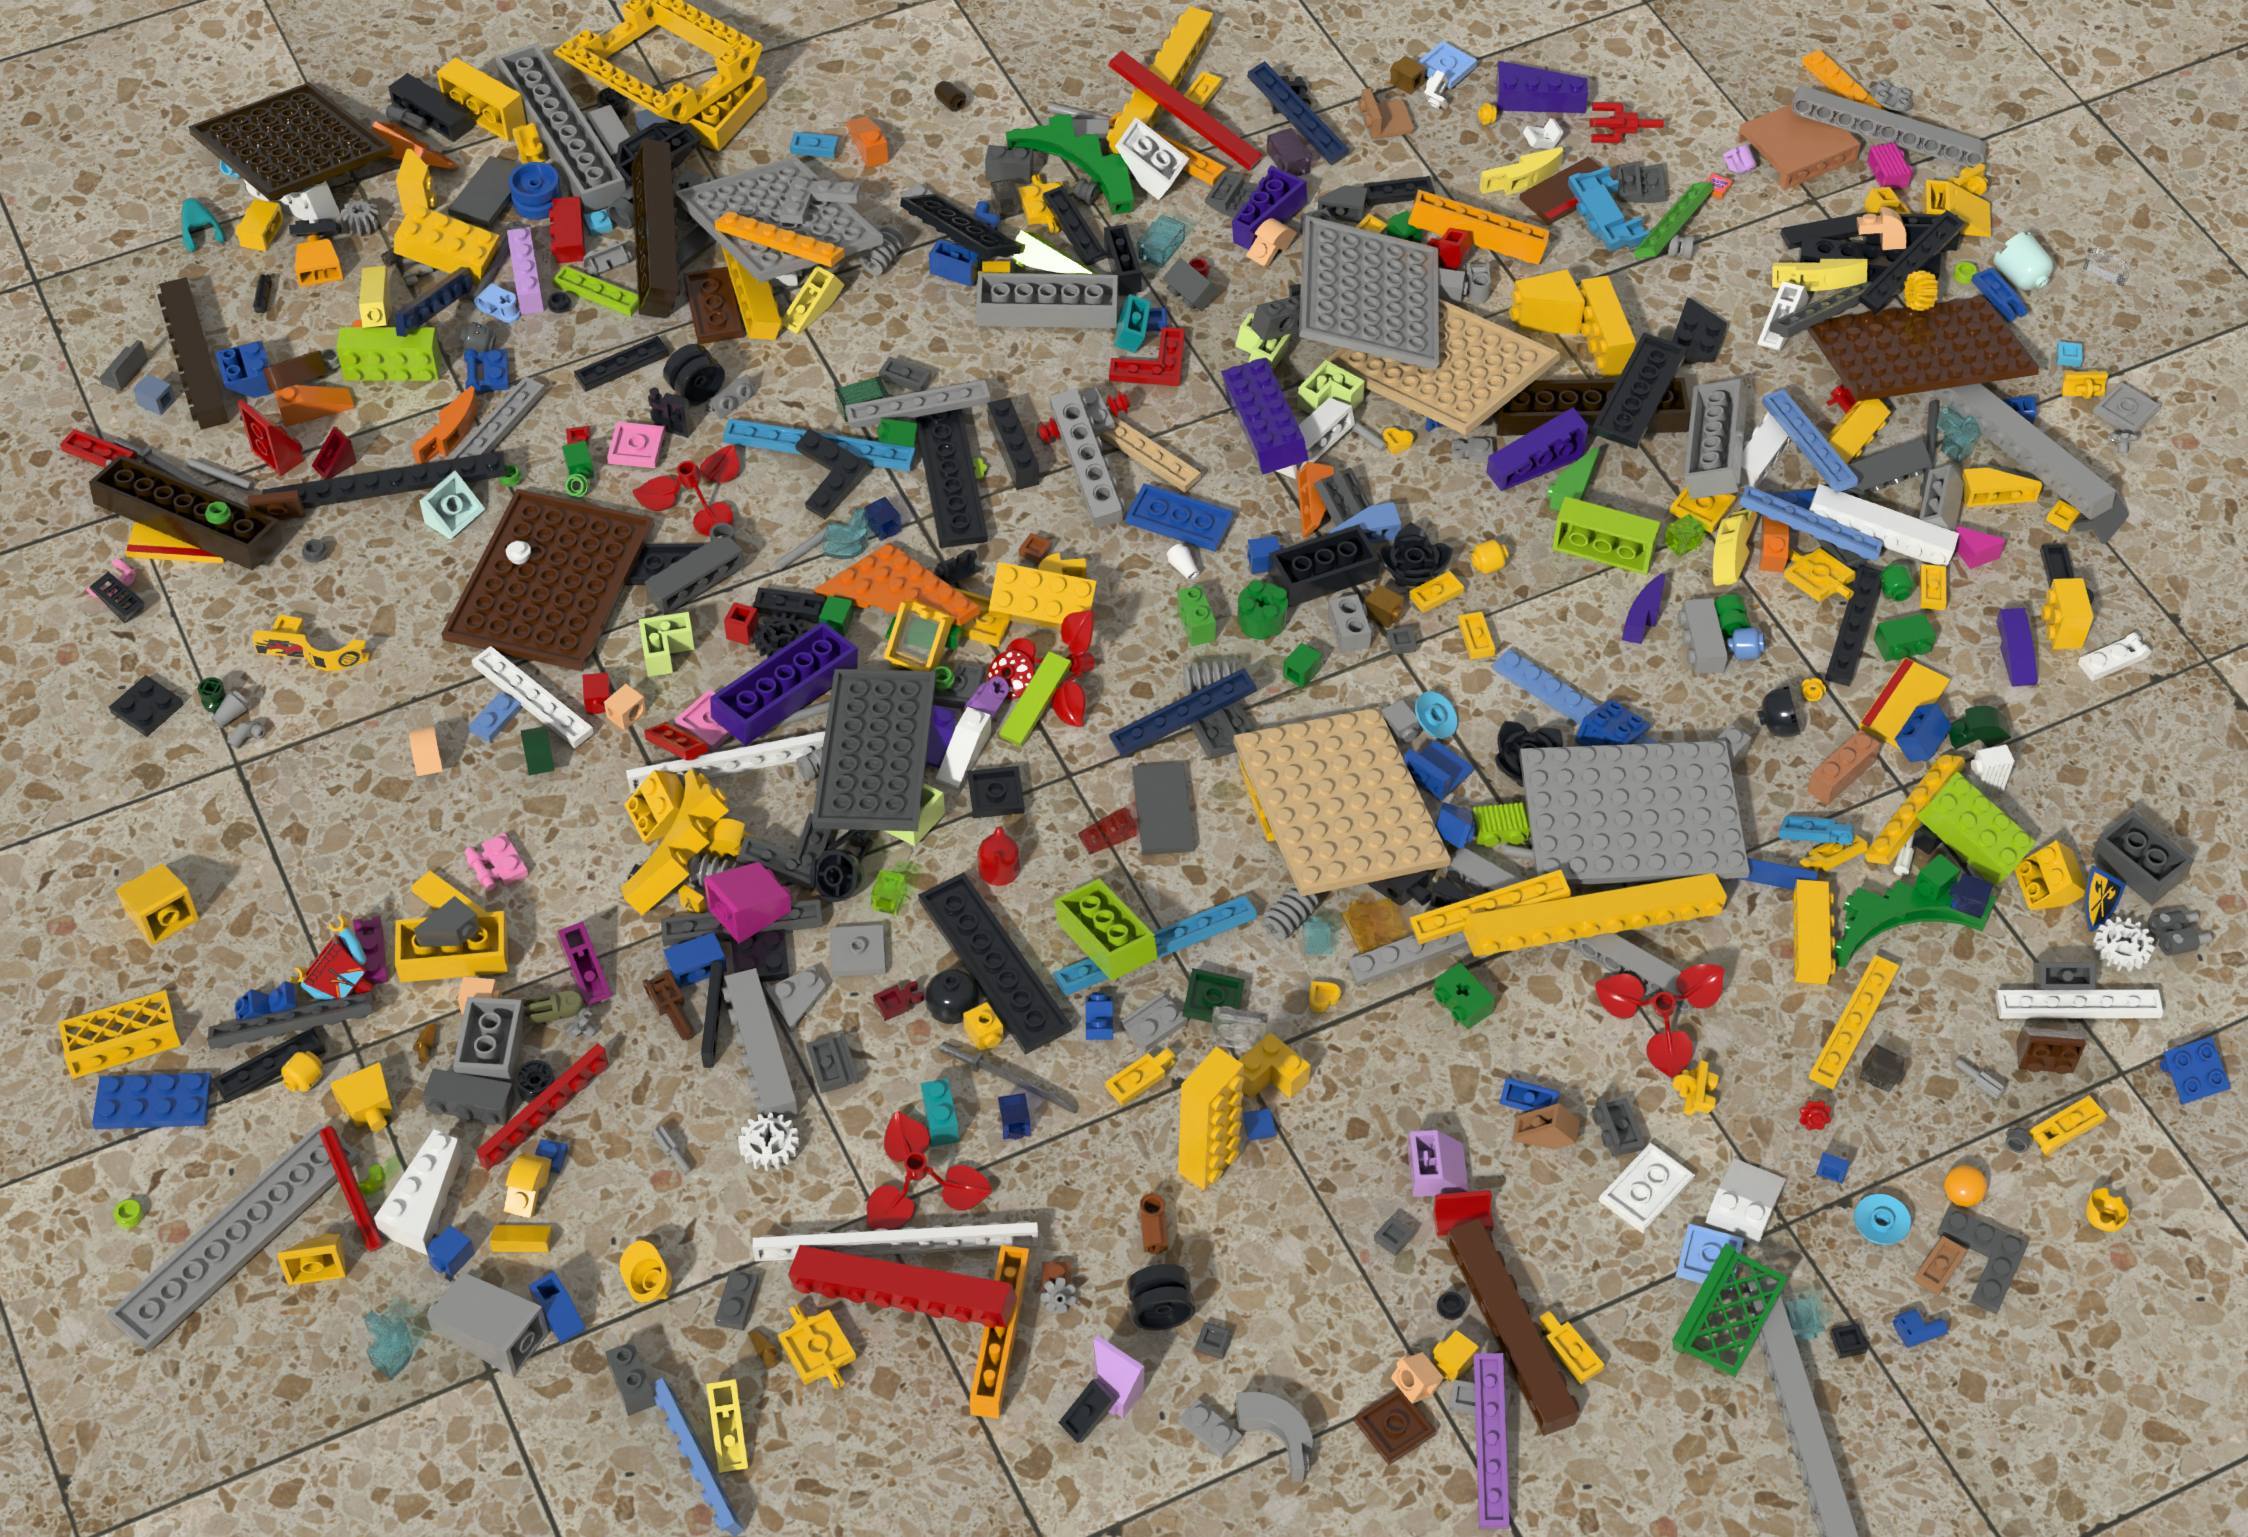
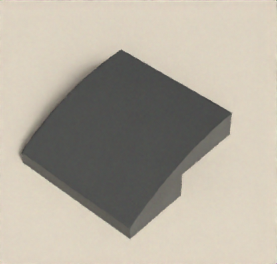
(1641, 183)
(1230, 194)
(1342, 495)
(1218, 730)

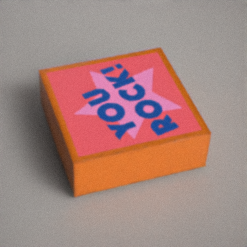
(1720, 184)

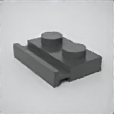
(832, 1063)

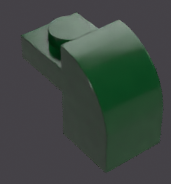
(1979, 723)
(537, 750)

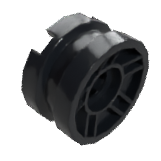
(611, 97)
(530, 1074)

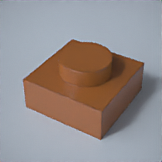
(1035, 548)
(1052, 1270)

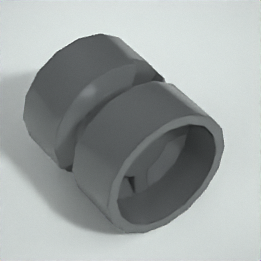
(622, 210)

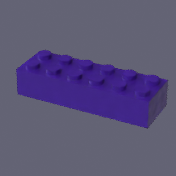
(1264, 416)
(782, 683)

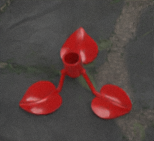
(720, 466)
(1077, 633)
(1667, 1051)
(906, 1142)

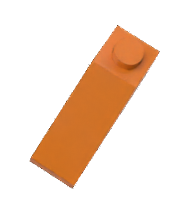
(869, 141)
(307, 403)
(1310, 502)
(1773, 545)

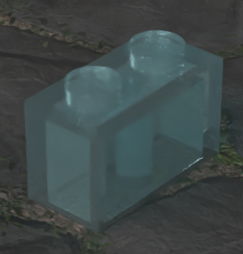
(1161, 240)

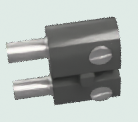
(2174, 933)

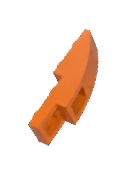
(453, 426)

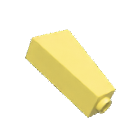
(375, 297)

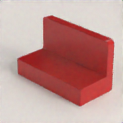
(1461, 1208)

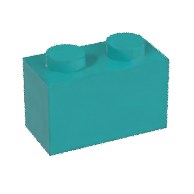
(1132, 323)
(939, 1112)

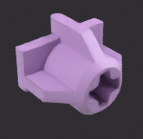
(1740, 159)

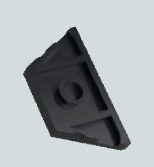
(1699, 332)

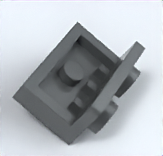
(1618, 1126)

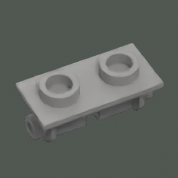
(596, 261)
(731, 397)

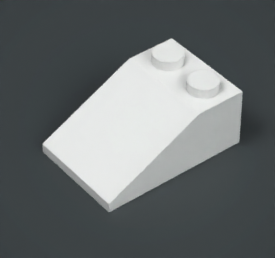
(1150, 158)
(1745, 1202)

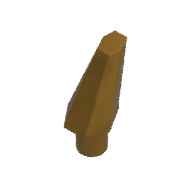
(425, 1043)
(764, 1349)

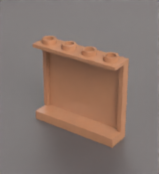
(1799, 145)

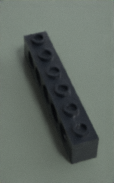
(1814, 249)

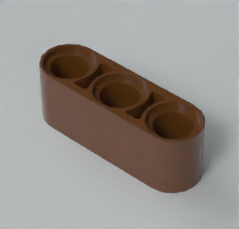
(295, 370)

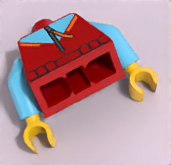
(337, 967)

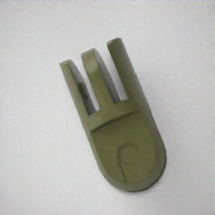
(552, 1006)

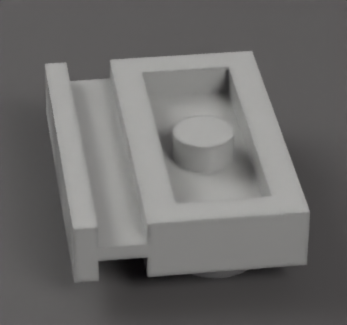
(1153, 1022)

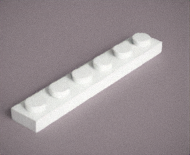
(532, 697)
(2078, 1004)

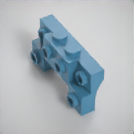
(1601, 211)

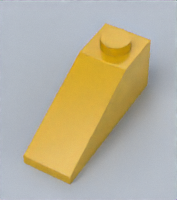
(1996, 487)

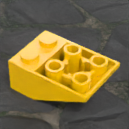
(1971, 209)

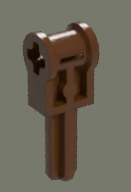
(668, 999)

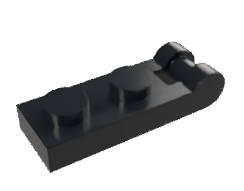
(788, 602)

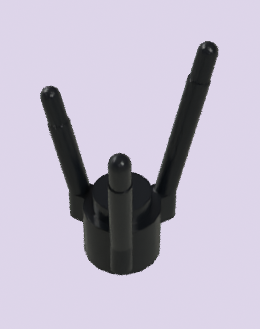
(856, 839)

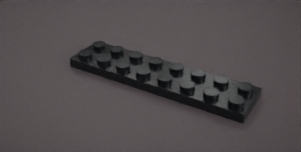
(951, 479)
(995, 963)

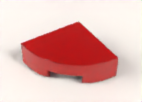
(578, 434)

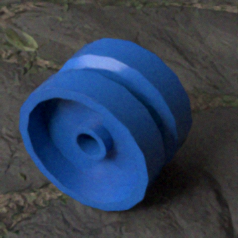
(533, 188)

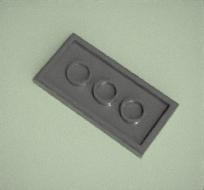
(485, 193)
(1162, 808)

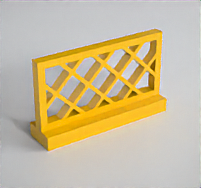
(123, 1046)

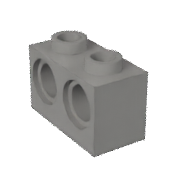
(1350, 623)

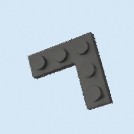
(784, 864)
(2002, 1249)

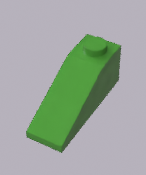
(1574, 480)

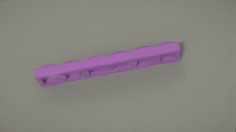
(1491, 1441)

